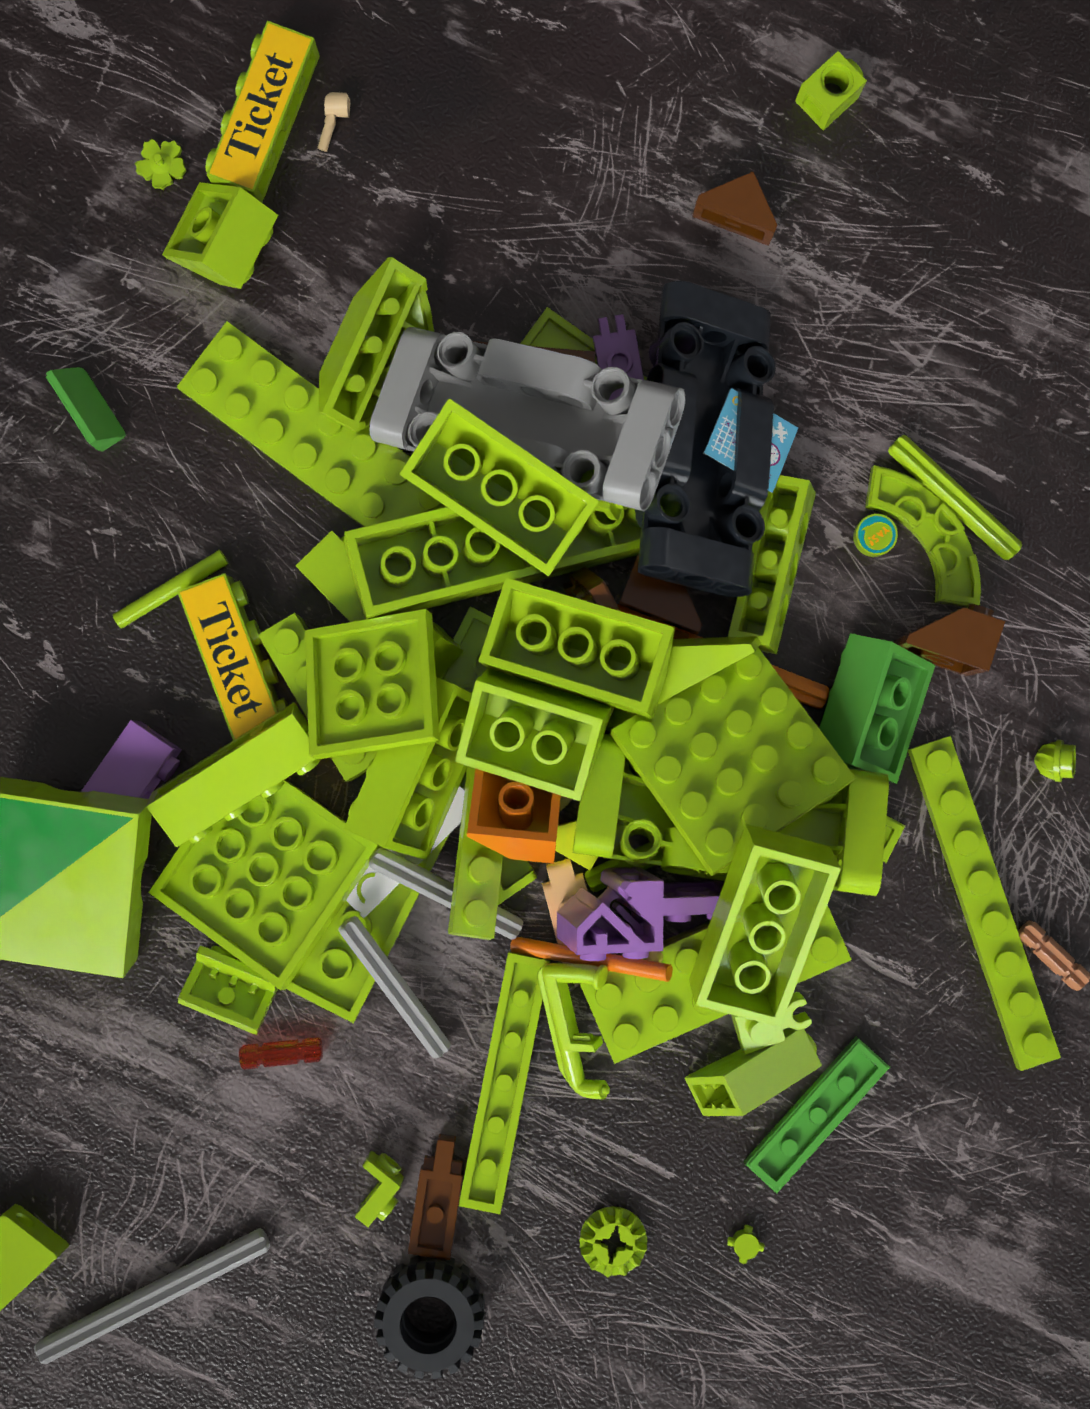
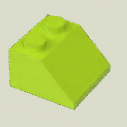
(221, 234)

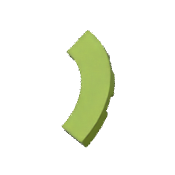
(936, 529)

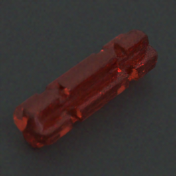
(280, 1053)

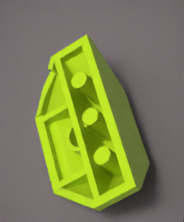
(368, 340)

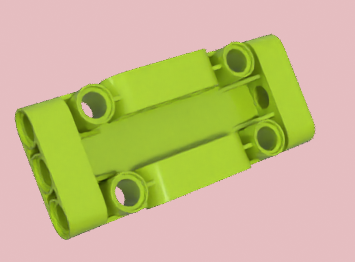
(622, 805)

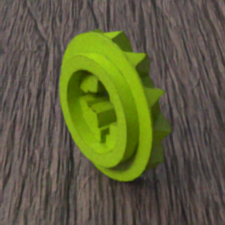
(600, 1227)

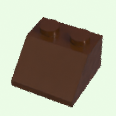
(957, 641)

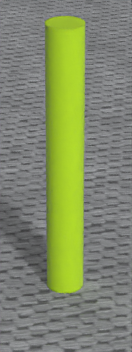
(169, 589)

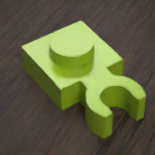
(758, 1035)

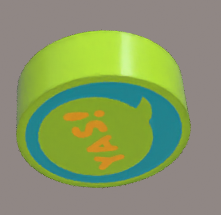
(875, 535)

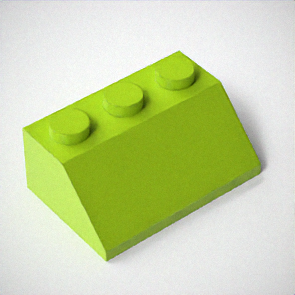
(532, 734)

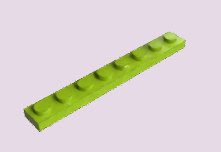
(984, 903)

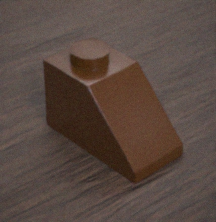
(661, 601)

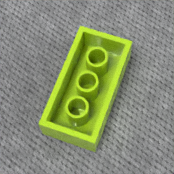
(763, 925)

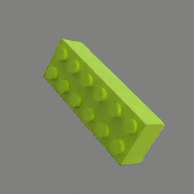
(645, 1012)

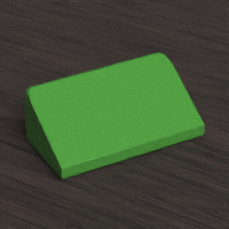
(86, 407)

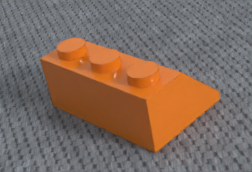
(513, 818)

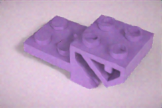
(594, 930)

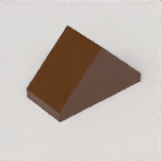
(738, 208)

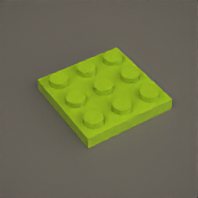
(371, 684)

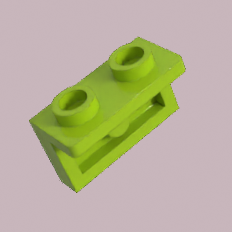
(227, 990)

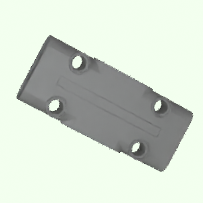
(541, 402)

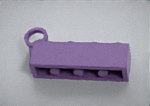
(135, 763)

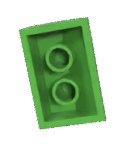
(875, 704)

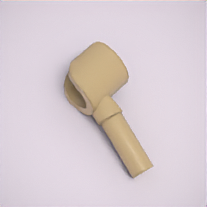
(336, 105)

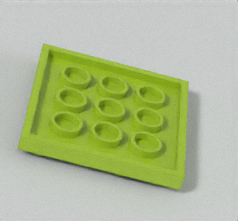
(732, 757)
(267, 880)

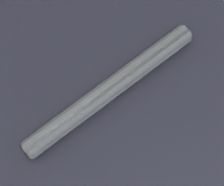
(152, 1296)

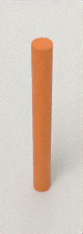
(614, 962)

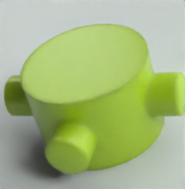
(745, 1244)

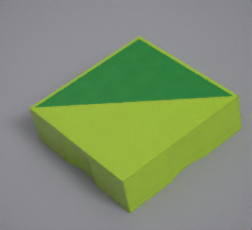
(71, 877)

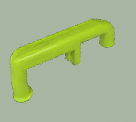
(563, 1026)

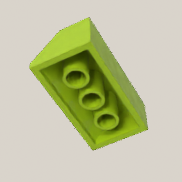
(499, 487)
(578, 647)
(413, 785)

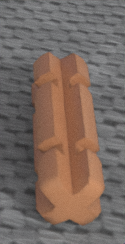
(1053, 955)

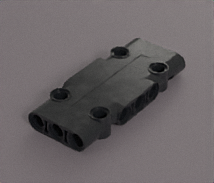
(710, 510)

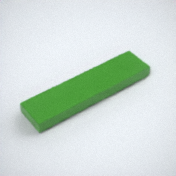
(816, 1114)

